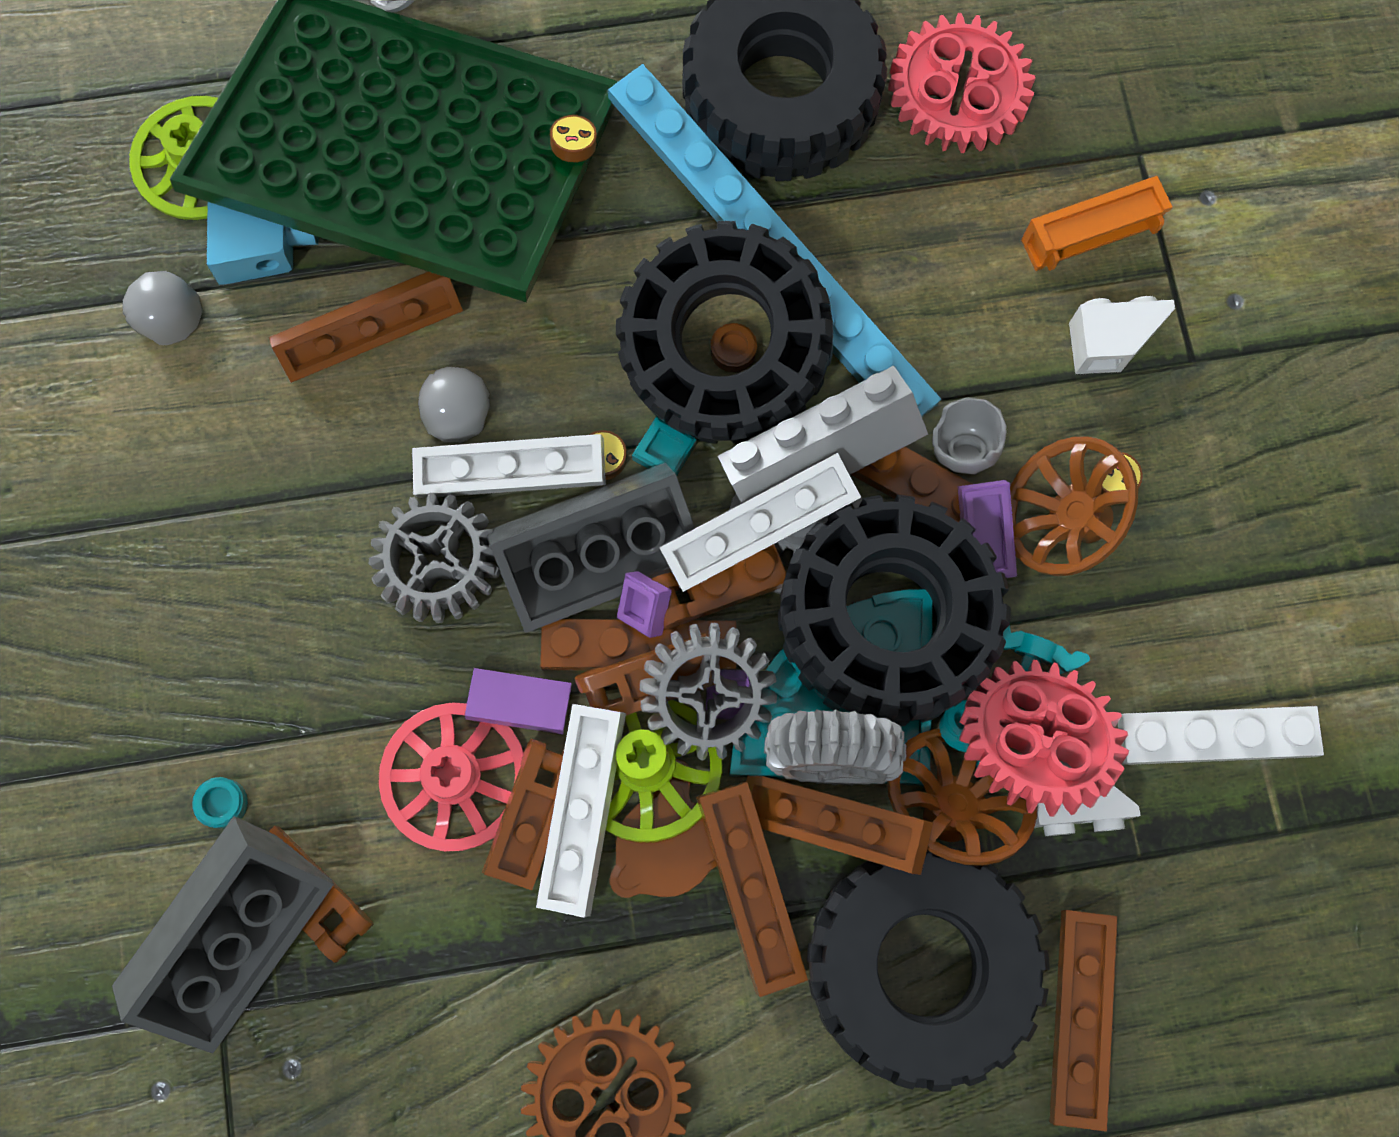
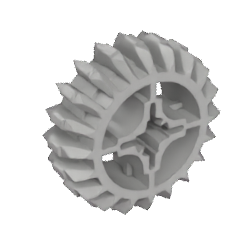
(426, 574)
(730, 694)
(835, 748)

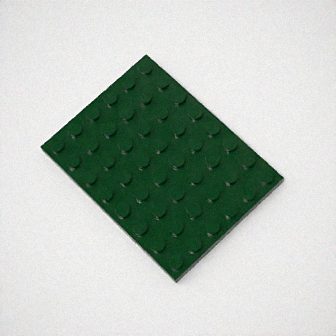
(397, 141)

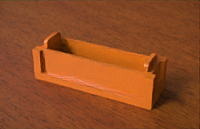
(1096, 223)

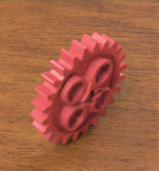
(1001, 92)
(1043, 738)

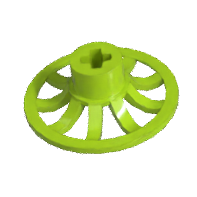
(176, 138)
(648, 766)

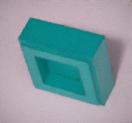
(664, 445)

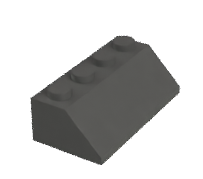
(585, 545)
(220, 937)

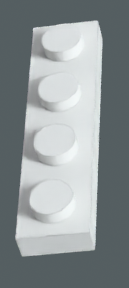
(509, 466)
(760, 522)
(1222, 735)
(580, 811)

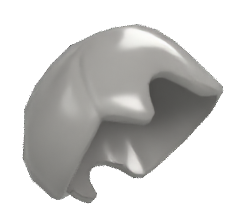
(162, 307)
(453, 404)
(969, 435)

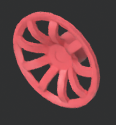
(447, 776)

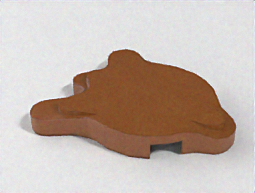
(663, 866)

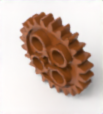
(569, 1069)

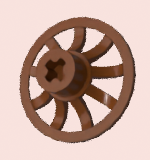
(1078, 509)
(958, 806)

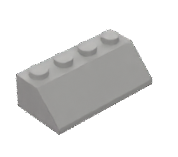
(856, 424)

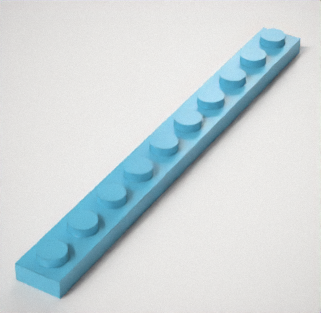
(732, 198)

